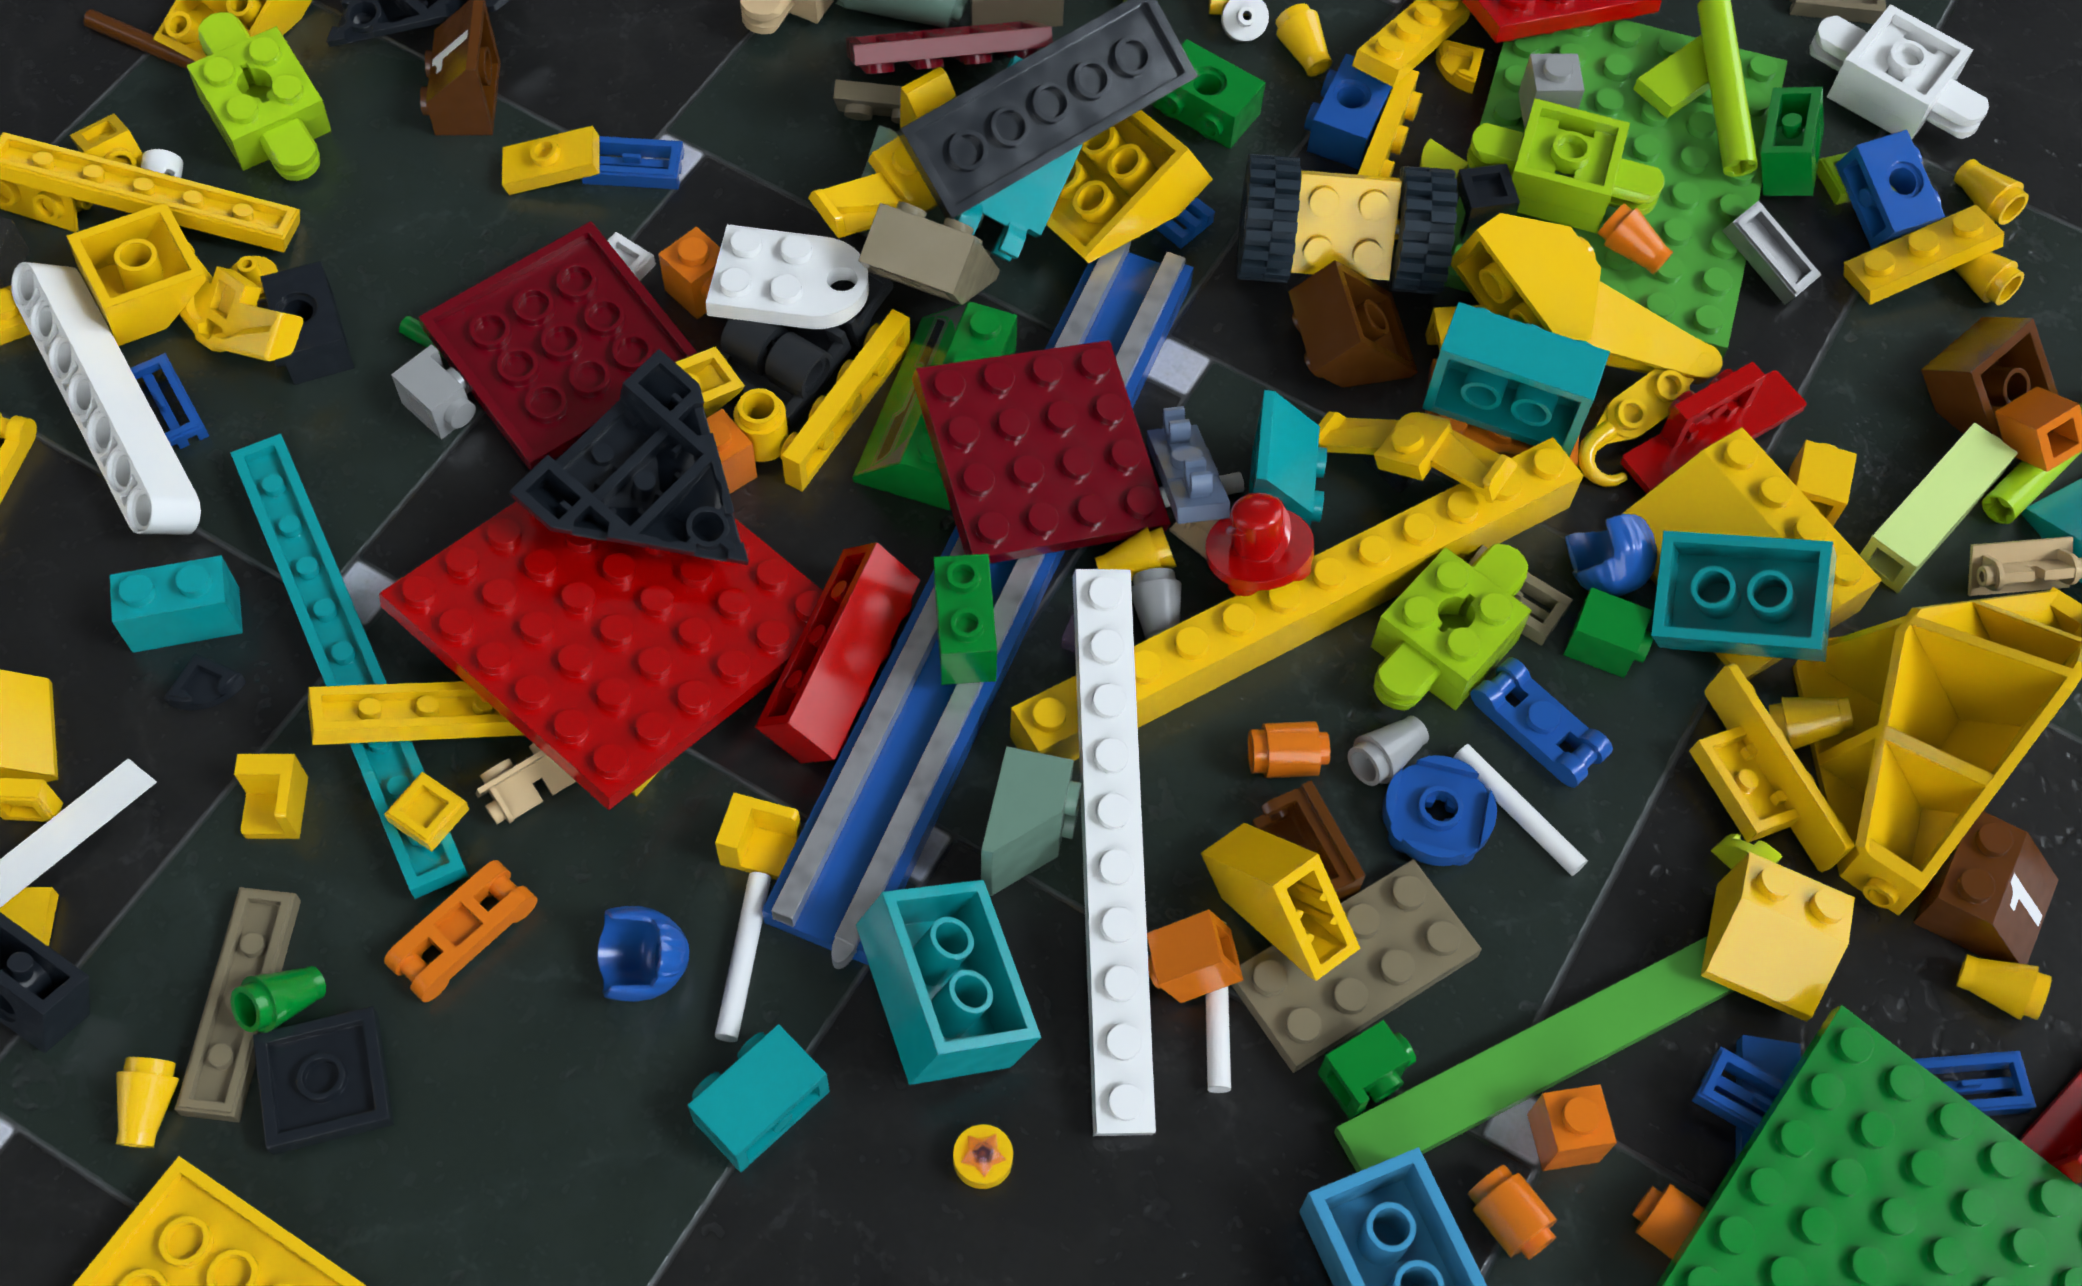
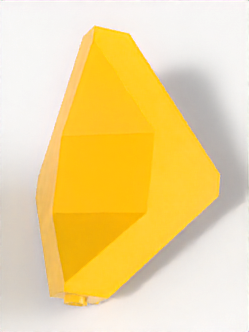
(1939, 725)

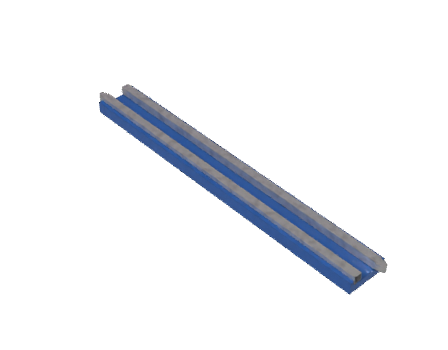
(914, 728)

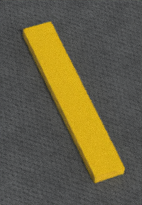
(136, 188)

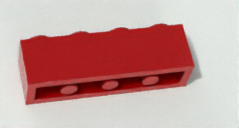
(838, 654)

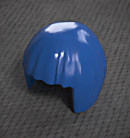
(1614, 558)
(640, 953)

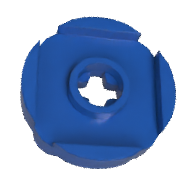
(1435, 841)

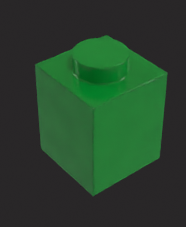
(1610, 633)

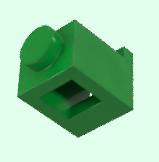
(1366, 1068)

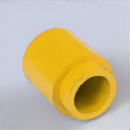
(763, 421)

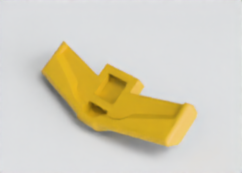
(853, 204)
(228, 318)
(1415, 446)

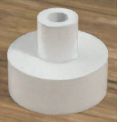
(1240, 29)

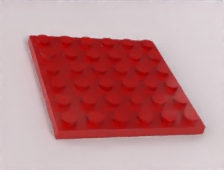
(602, 644)

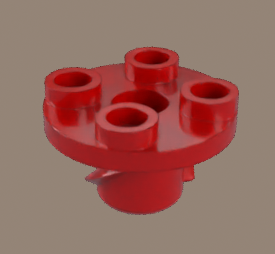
(1259, 546)

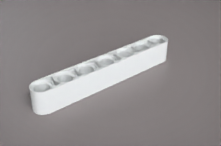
(105, 400)

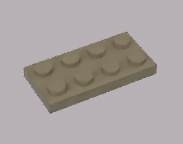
(1406, 946)

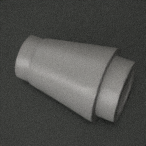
(1156, 600)
(1386, 750)

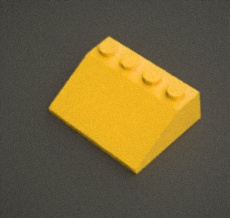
(1125, 186)
(1744, 493)

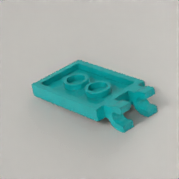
(1023, 205)

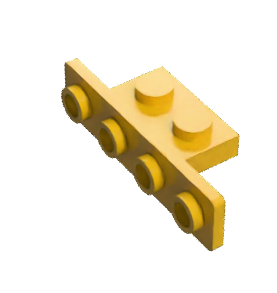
(1762, 776)

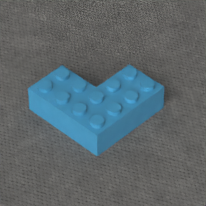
(1389, 1228)

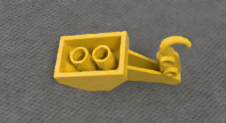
(1552, 280)

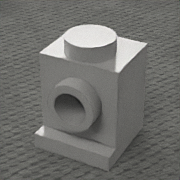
(434, 393)

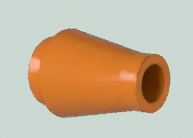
(1635, 239)

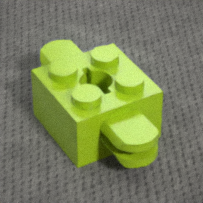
(259, 97)
(1576, 145)
(1450, 627)

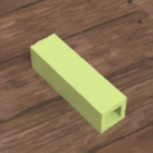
(1937, 506)

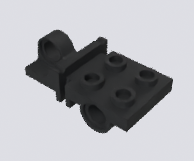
(795, 359)

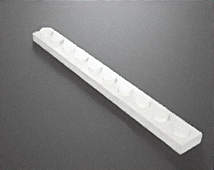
(1113, 856)

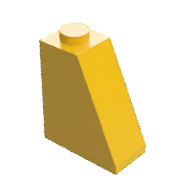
(1283, 896)

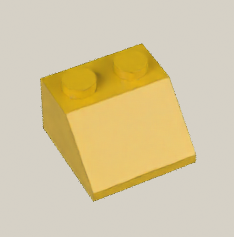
(138, 271)
(27, 727)
(1776, 935)

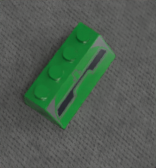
(899, 448)

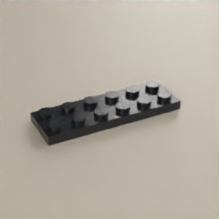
(1046, 105)

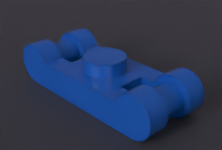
(1540, 723)

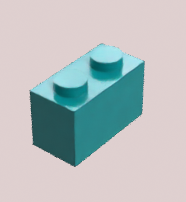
(175, 604)
(758, 1096)

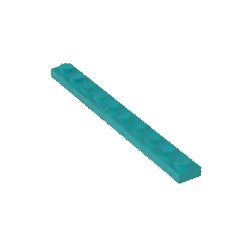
(337, 642)

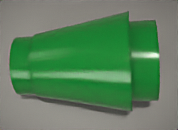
(273, 998)

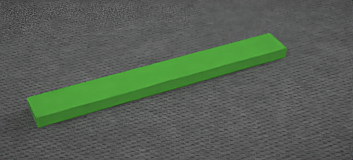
(1532, 1060)

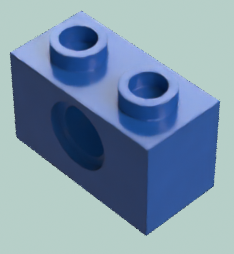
(1347, 115)
(1867, 178)

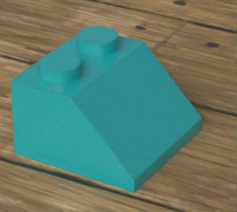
(1288, 457)

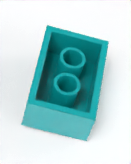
(1514, 378)
(1744, 595)
(947, 981)

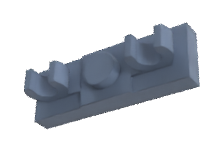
(1187, 470)

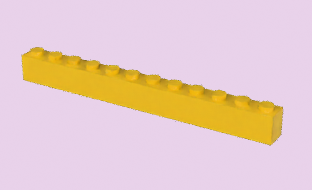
(1341, 586)

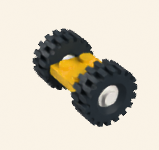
(1368, 223)

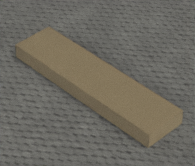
(222, 1051)

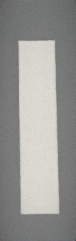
(71, 827)

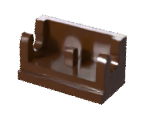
(1306, 821)

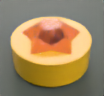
(983, 1156)

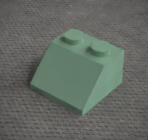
(1028, 816)

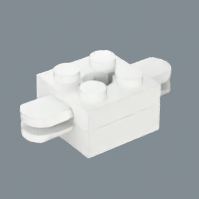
(1899, 74)

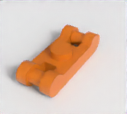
(459, 929)

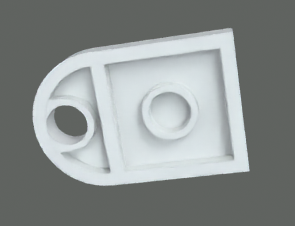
(786, 279)

